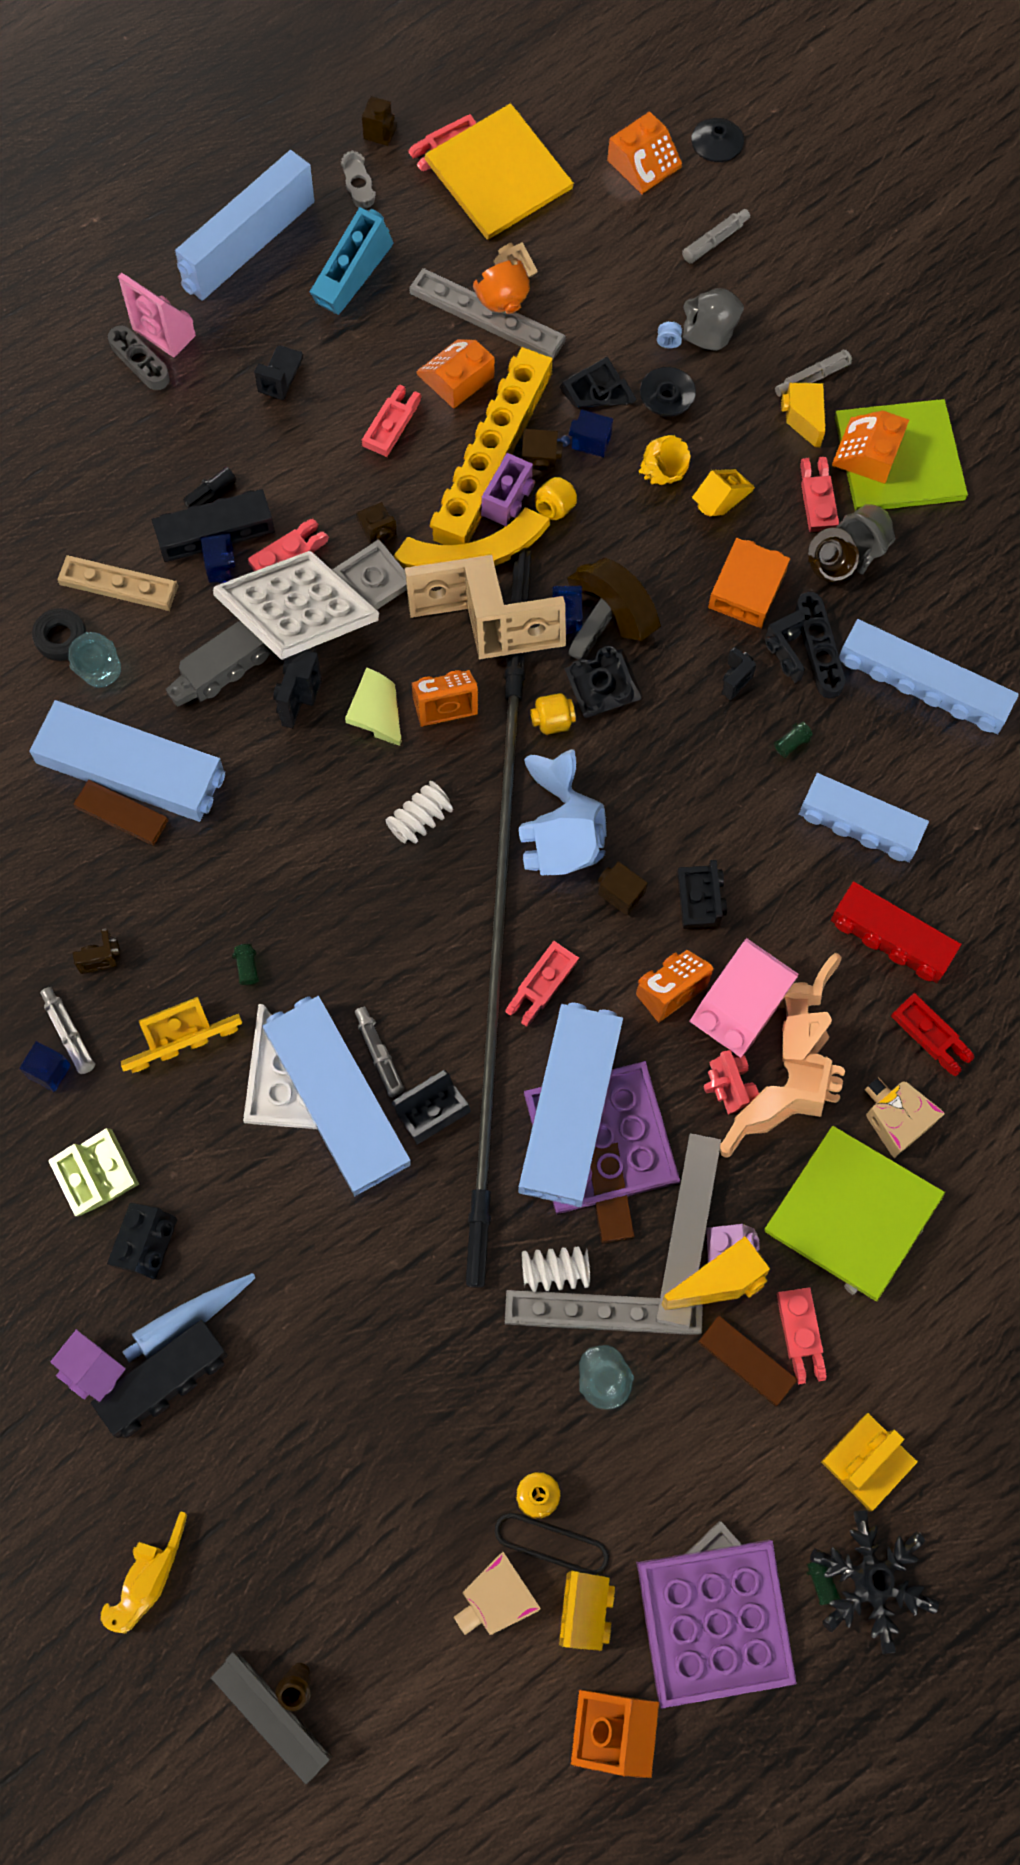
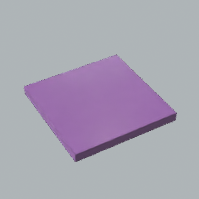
(636, 1124)
(716, 1623)

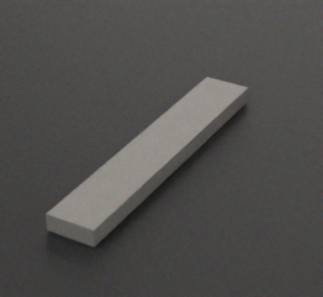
(467, 306)
(689, 1222)
(592, 1312)

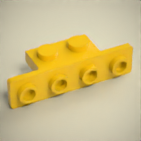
(176, 1029)

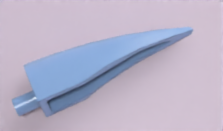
(171, 1325)

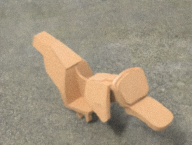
(808, 1071)

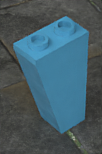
(352, 260)

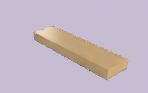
(117, 583)

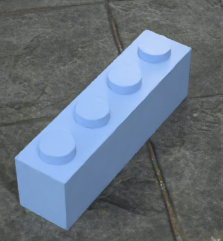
(863, 818)

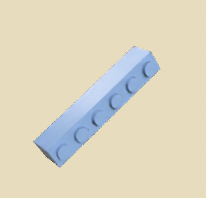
(928, 677)

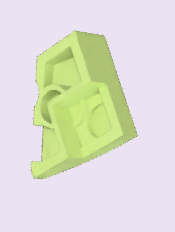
(376, 707)

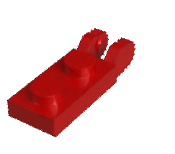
(932, 1033)

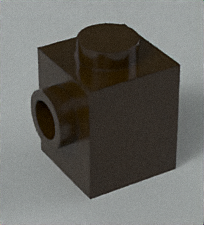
(541, 448)
(621, 887)

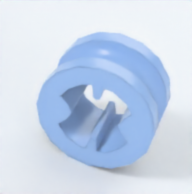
(669, 335)

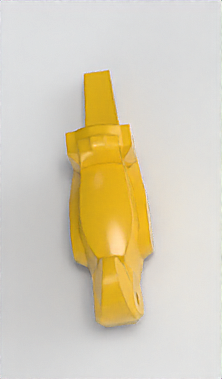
(143, 1582)

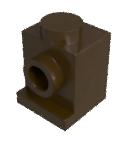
(378, 121)

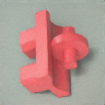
(728, 1083)

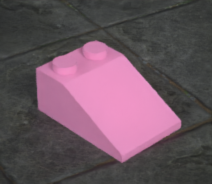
(156, 317)
(744, 998)

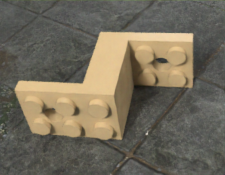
(495, 626)

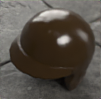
(833, 555)

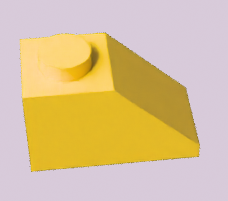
(805, 410)
(722, 491)

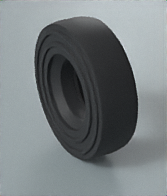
(48, 621)

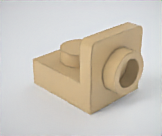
(516, 253)

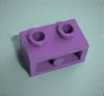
(507, 489)
(86, 1367)

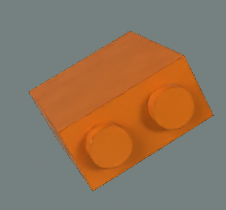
(749, 582)

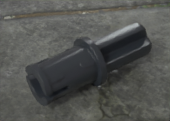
(210, 488)

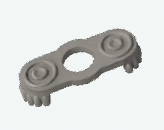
(354, 168)

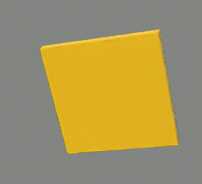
(498, 171)

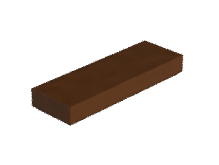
(121, 812)
(614, 1213)
(747, 1361)

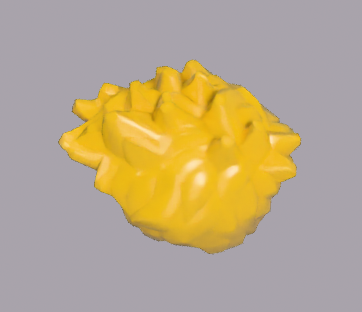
(665, 460)

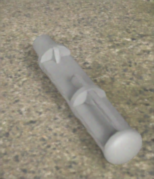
(715, 236)
(817, 371)
(67, 1031)
(379, 1053)

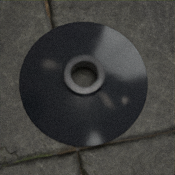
(717, 140)
(667, 382)

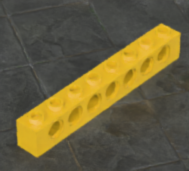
(527, 367)

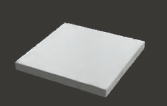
(295, 604)

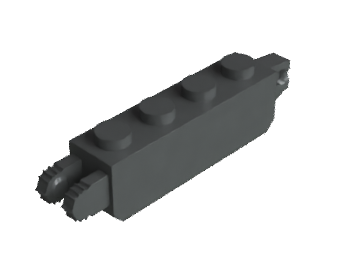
(217, 664)

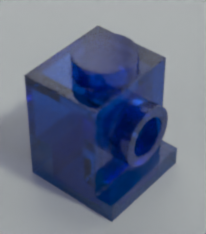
(218, 558)
(573, 606)

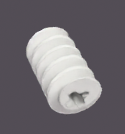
(419, 812)
(556, 1269)

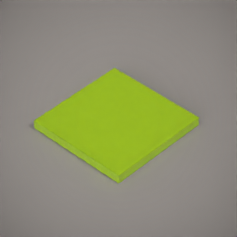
(925, 464)
(854, 1213)

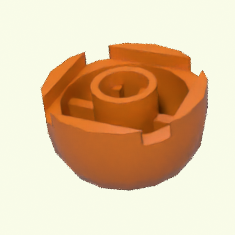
(503, 287)

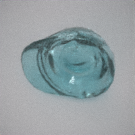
(94, 659)
(604, 1377)

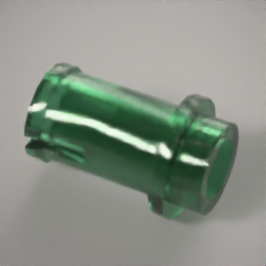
(793, 739)
(246, 965)
(823, 1585)

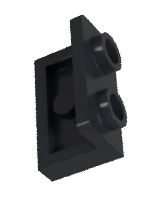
(701, 896)
(430, 1107)
(142, 1240)

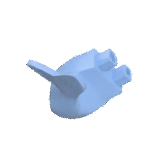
(569, 835)

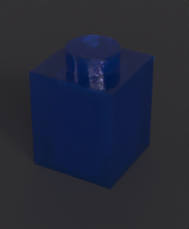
(591, 433)
(45, 1066)

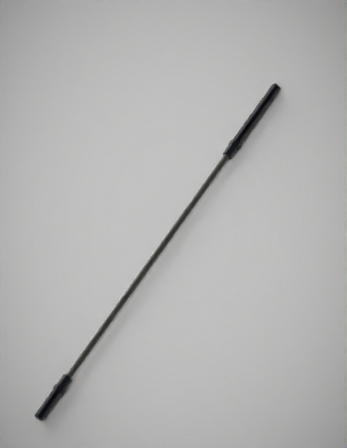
(480, 1198)

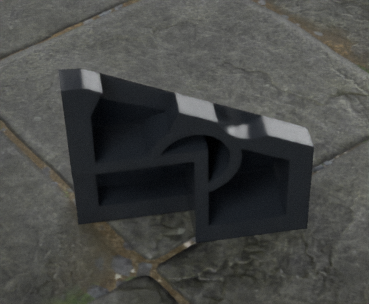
(597, 387)

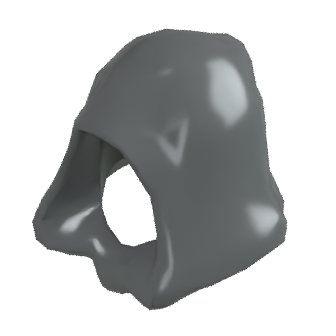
(716, 318)
(871, 531)

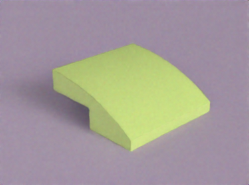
(93, 1172)

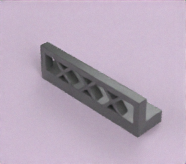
(277, 1725)

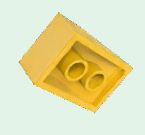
(724, 1278)
(585, 1611)

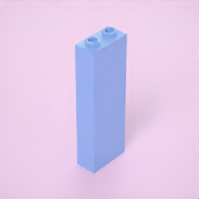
(245, 225)
(128, 761)
(336, 1094)
(570, 1105)

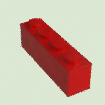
(895, 933)

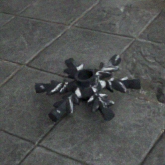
(884, 1581)

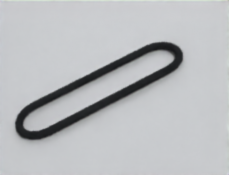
(557, 1530)

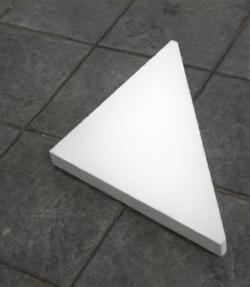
(270, 1092)

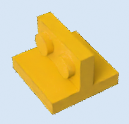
(869, 1461)

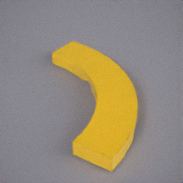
(502, 545)

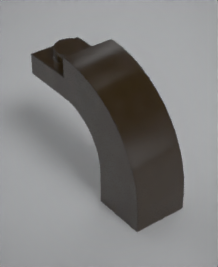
(623, 594)

